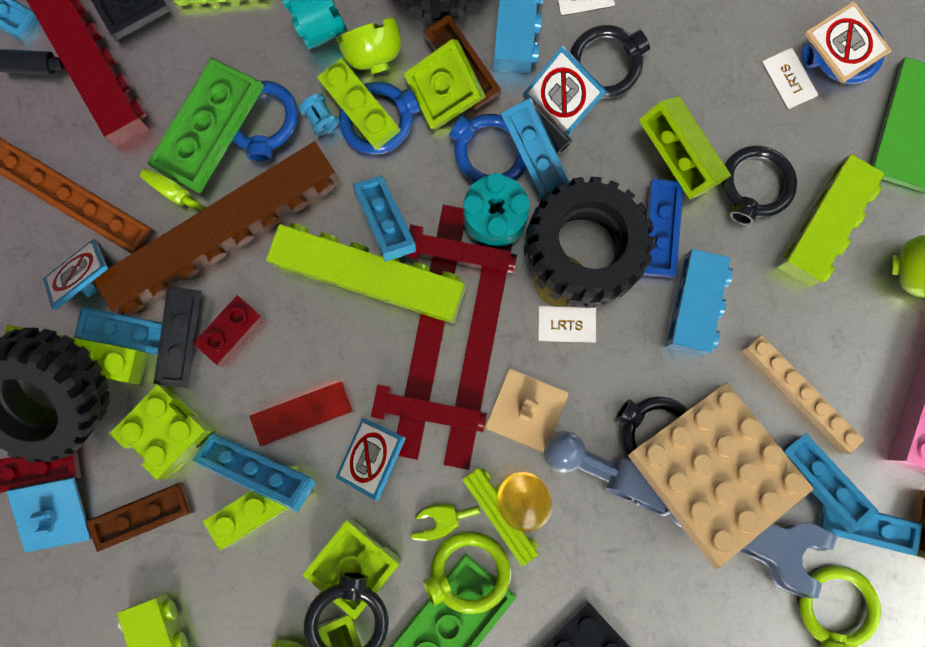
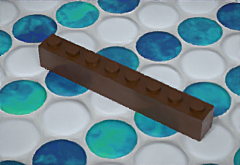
(216, 230)

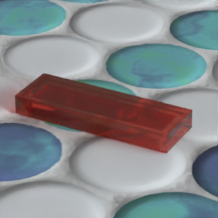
(301, 413)

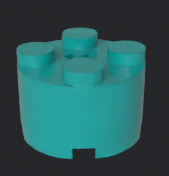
(315, 20)
(501, 194)

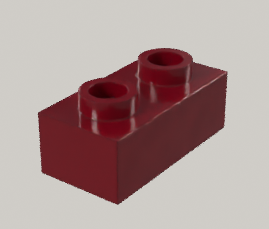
(229, 331)

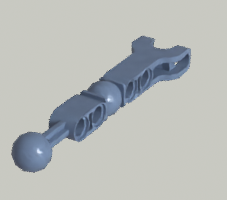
(775, 547)

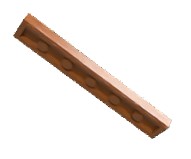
(72, 199)

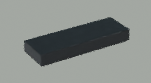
(177, 336)

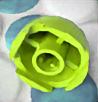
(371, 45)
(911, 266)

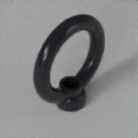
(634, 44)
(746, 209)
(632, 415)
(350, 587)

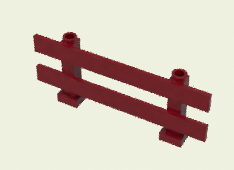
(415, 406)

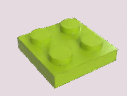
(444, 84)

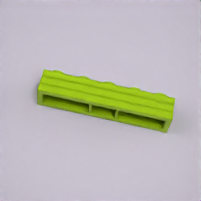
(519, 544)

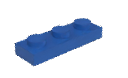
(665, 212)

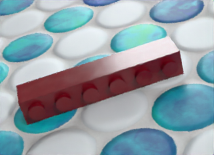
(91, 68)

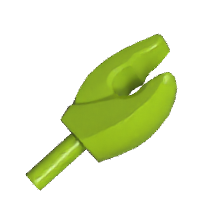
(170, 189)
(446, 520)

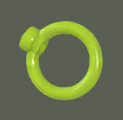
(439, 588)
(872, 618)

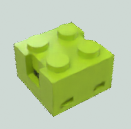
(162, 431)
(352, 552)

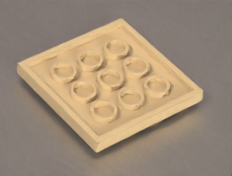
(720, 474)

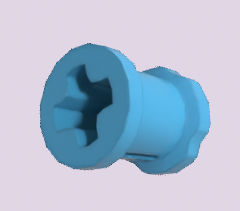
(316, 104)

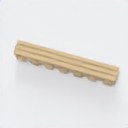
(803, 395)

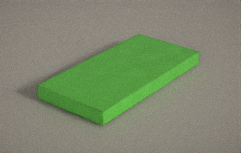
(205, 125)
(902, 134)
(449, 628)

